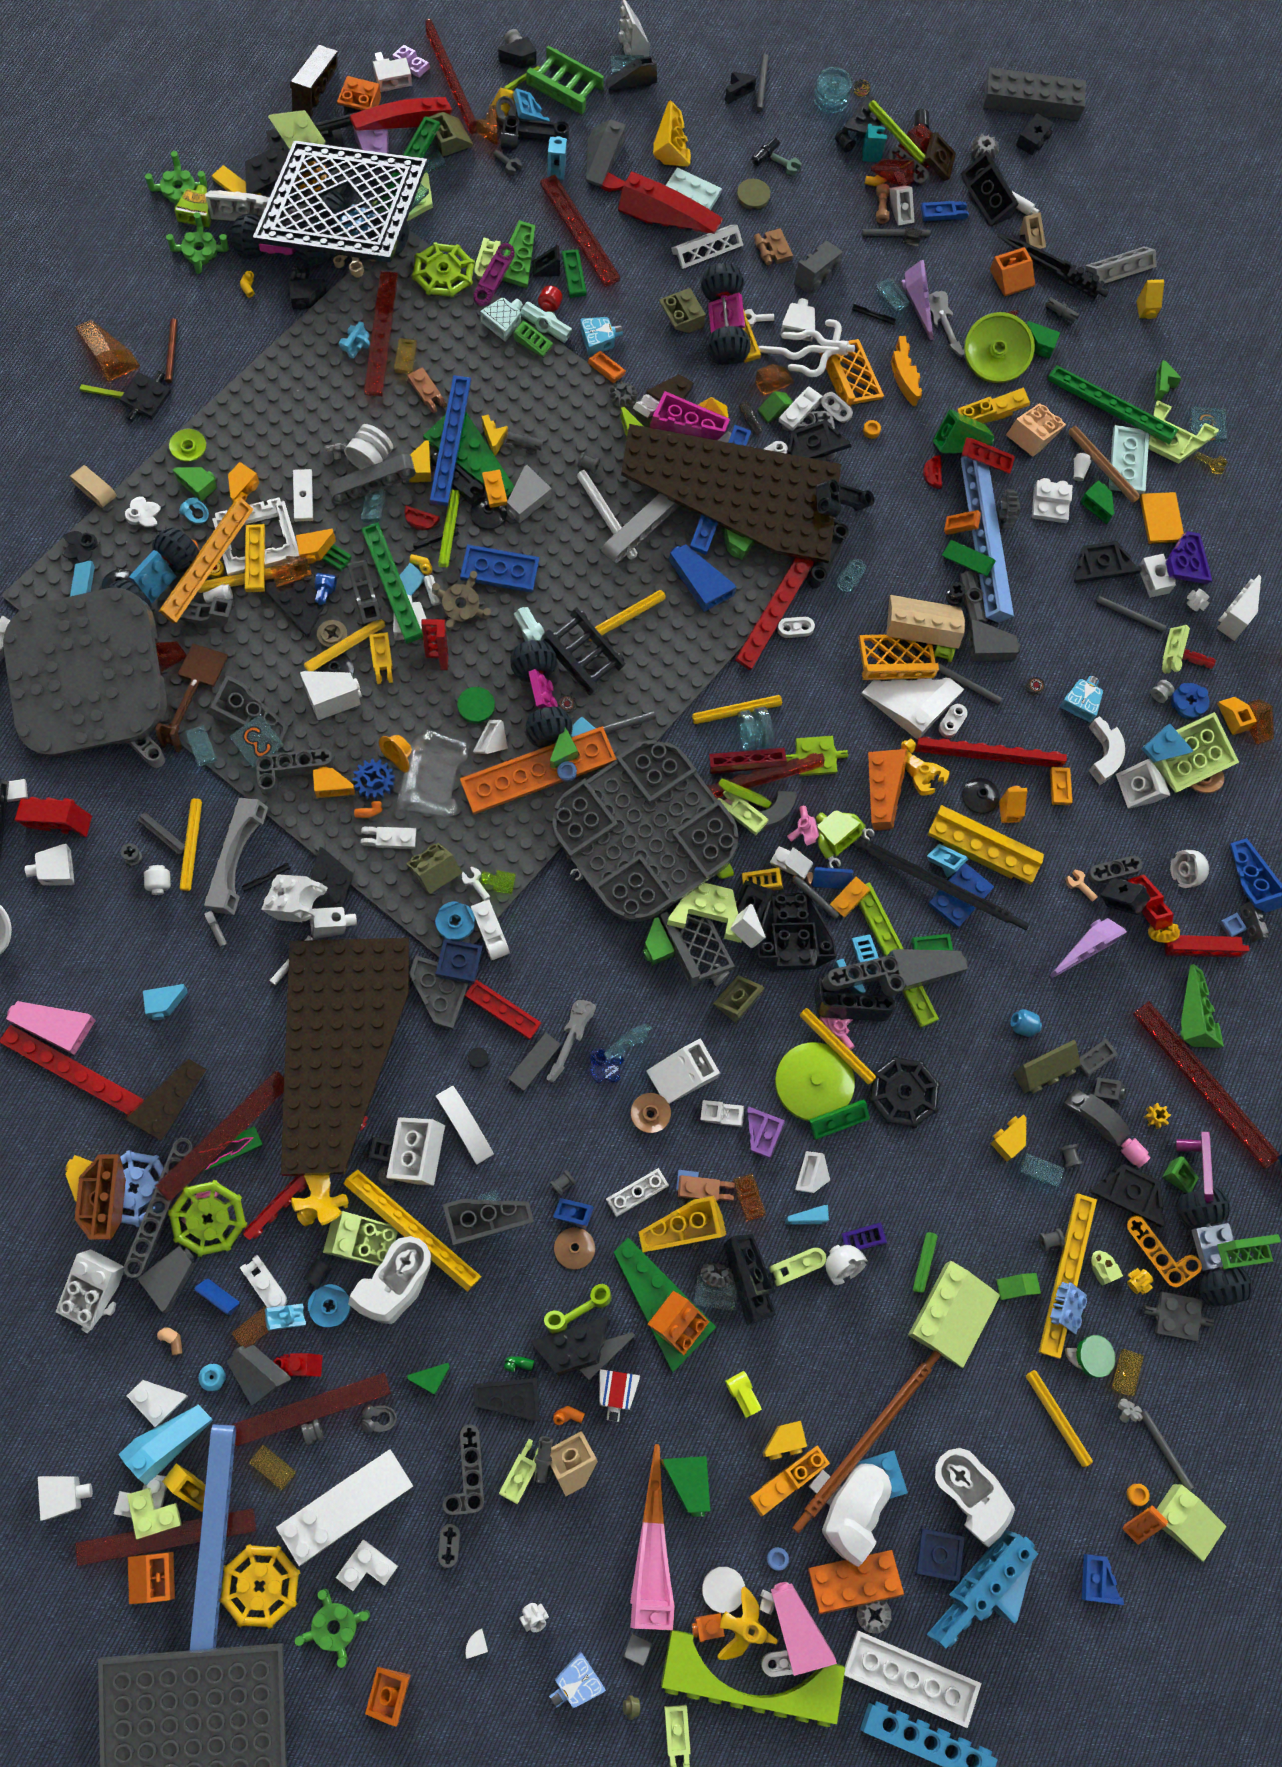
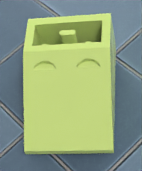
(359, 1239)

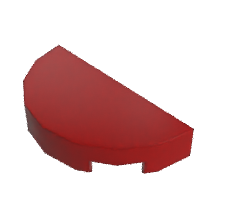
(612, 183)
(932, 472)
(419, 519)

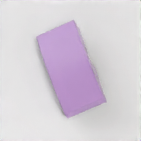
(416, 65)

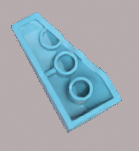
(158, 1447)

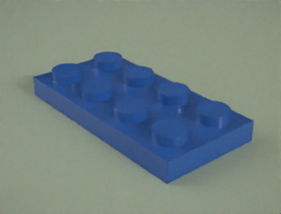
(500, 568)

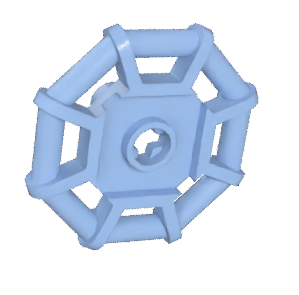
(146, 1187)

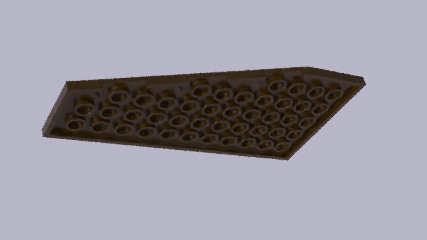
(738, 486)
(338, 1034)

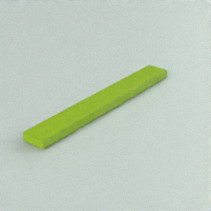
(889, 941)

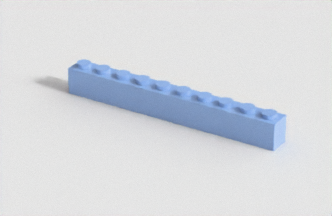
(988, 539)

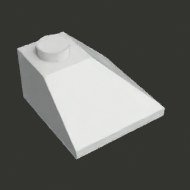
(1142, 784)

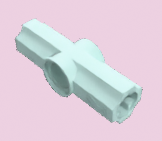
(538, 317)
(530, 628)

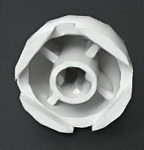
(1189, 868)
(844, 1262)

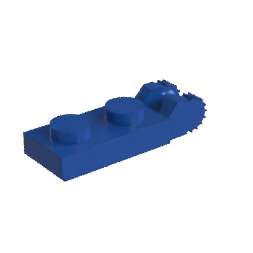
(944, 210)

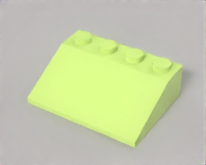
(1209, 756)
(954, 1314)

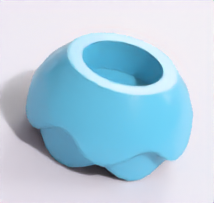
(215, 1383)

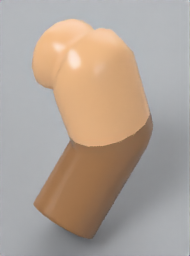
(173, 1338)

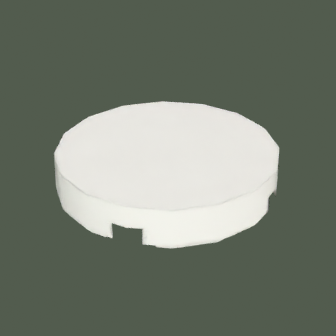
(722, 1589)

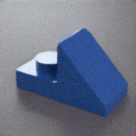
(573, 1212)

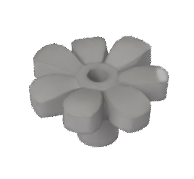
(336, 449)
(1129, 1411)

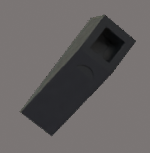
(637, 73)

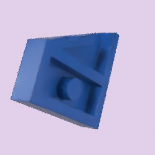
(1098, 1581)

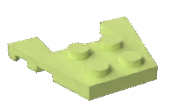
(1184, 442)
(708, 902)

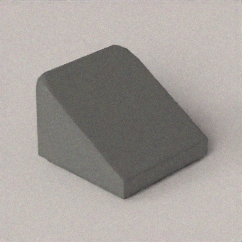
(637, 1650)

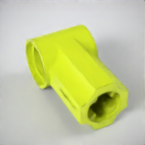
(741, 1390)

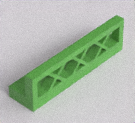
(1244, 1246)

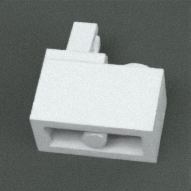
(392, 73)

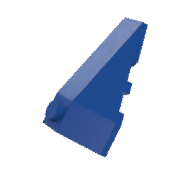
(1256, 877)

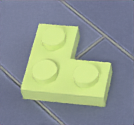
(148, 1519)

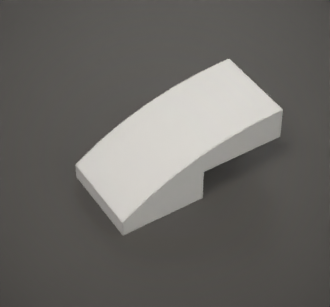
(647, 405)
(722, 1113)

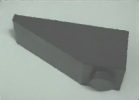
(608, 1351)

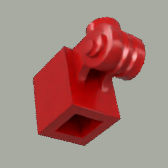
(300, 1364)

